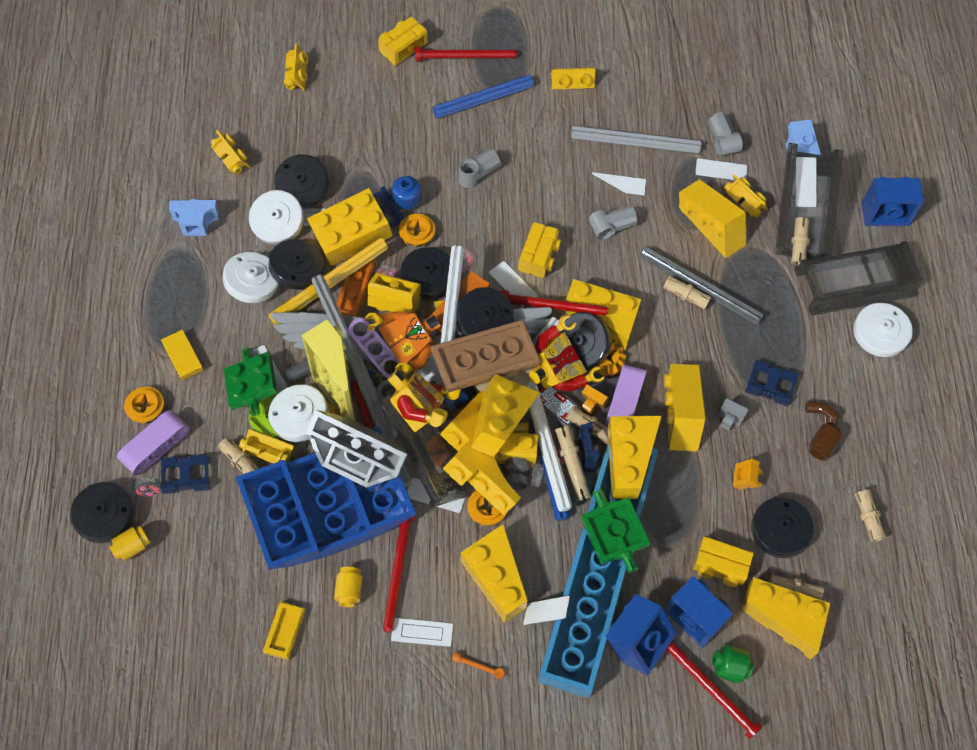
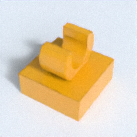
(594, 399)
(747, 474)

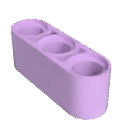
(364, 342)
(626, 392)
(153, 442)

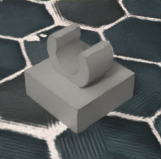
(732, 414)

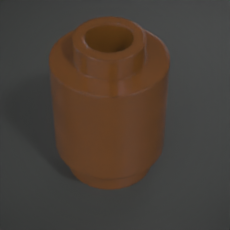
(825, 441)

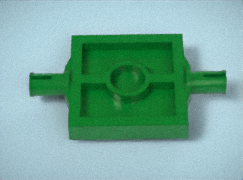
(250, 381)
(615, 530)

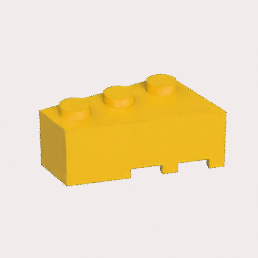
(715, 217)
(621, 313)
(685, 407)
(500, 412)
(629, 452)
(496, 573)
(788, 613)

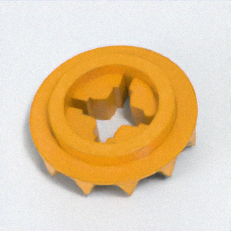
(410, 223)
(618, 359)
(137, 398)
(480, 516)

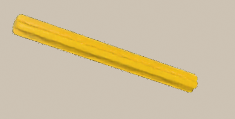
(333, 277)

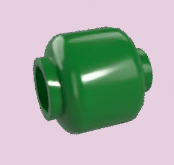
(733, 663)

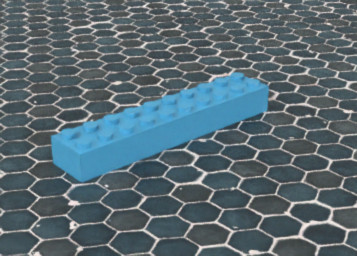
(593, 592)

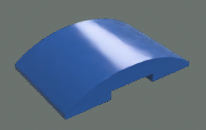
(306, 520)

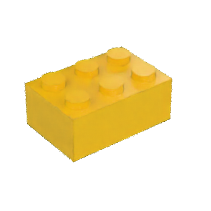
(349, 226)

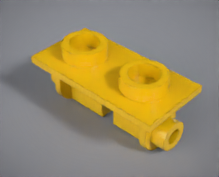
(296, 64)
(573, 78)
(236, 157)
(741, 189)
(266, 447)

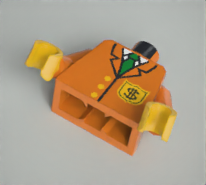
(407, 337)

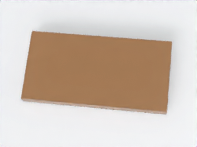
(484, 354)

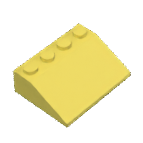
(329, 366)

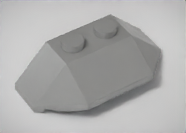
(354, 449)

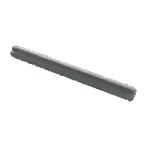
(702, 285)

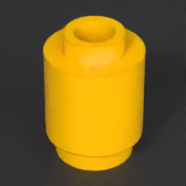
(129, 543)
(348, 586)

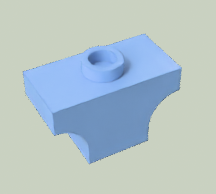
(803, 134)
(194, 215)

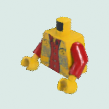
(559, 361)
(419, 400)

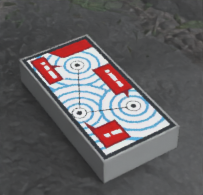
(556, 404)

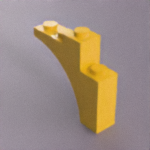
(474, 466)

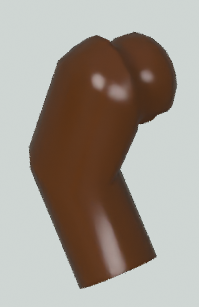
(823, 408)

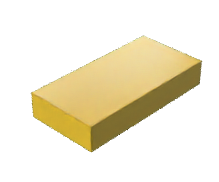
(182, 355)
(284, 630)

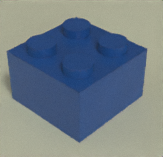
(892, 201)
(698, 611)
(641, 634)

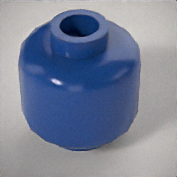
(406, 192)

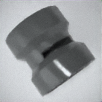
(517, 473)

